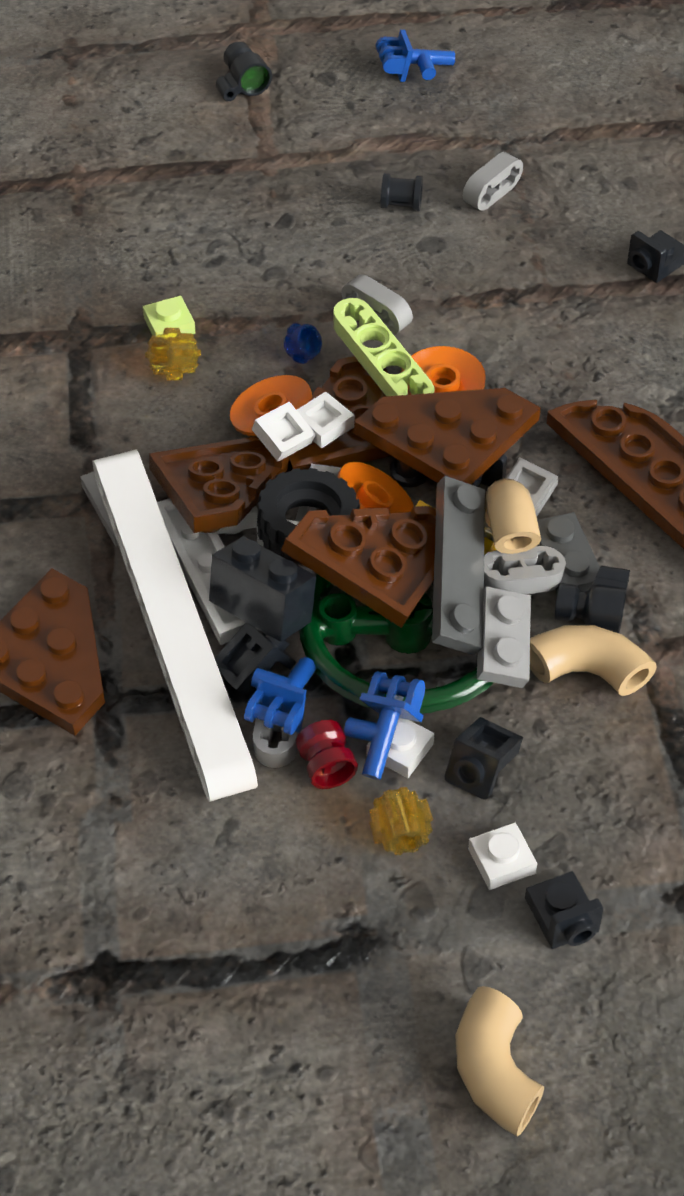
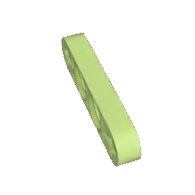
(376, 359)

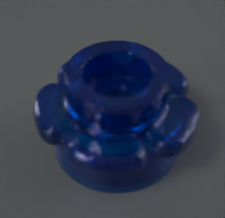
(302, 342)

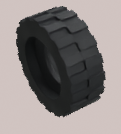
(299, 489)

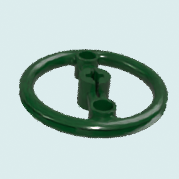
(337, 622)

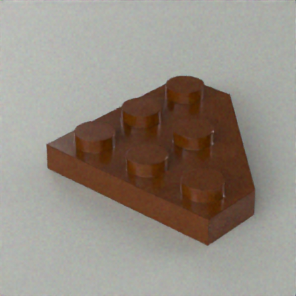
(357, 392)
(448, 431)
(216, 481)
(371, 555)
(52, 653)

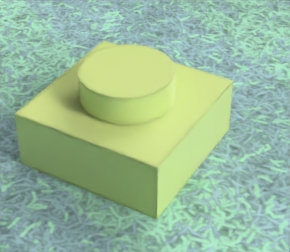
(168, 314)

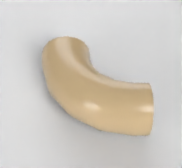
(511, 517)
(592, 651)
(487, 1062)

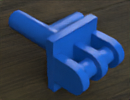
(398, 54)
(280, 698)
(389, 710)

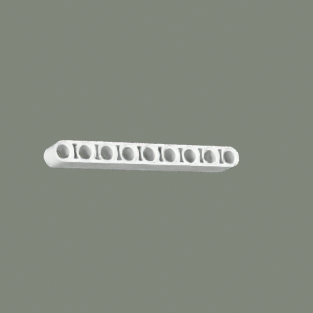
(175, 628)

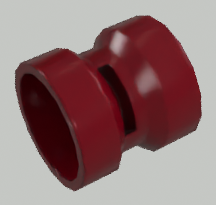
(325, 751)

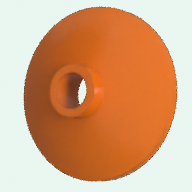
(450, 369)
(265, 397)
(375, 488)

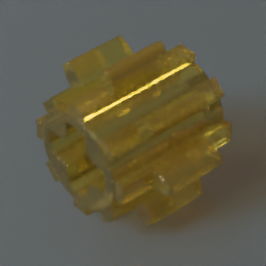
(173, 354)
(400, 821)

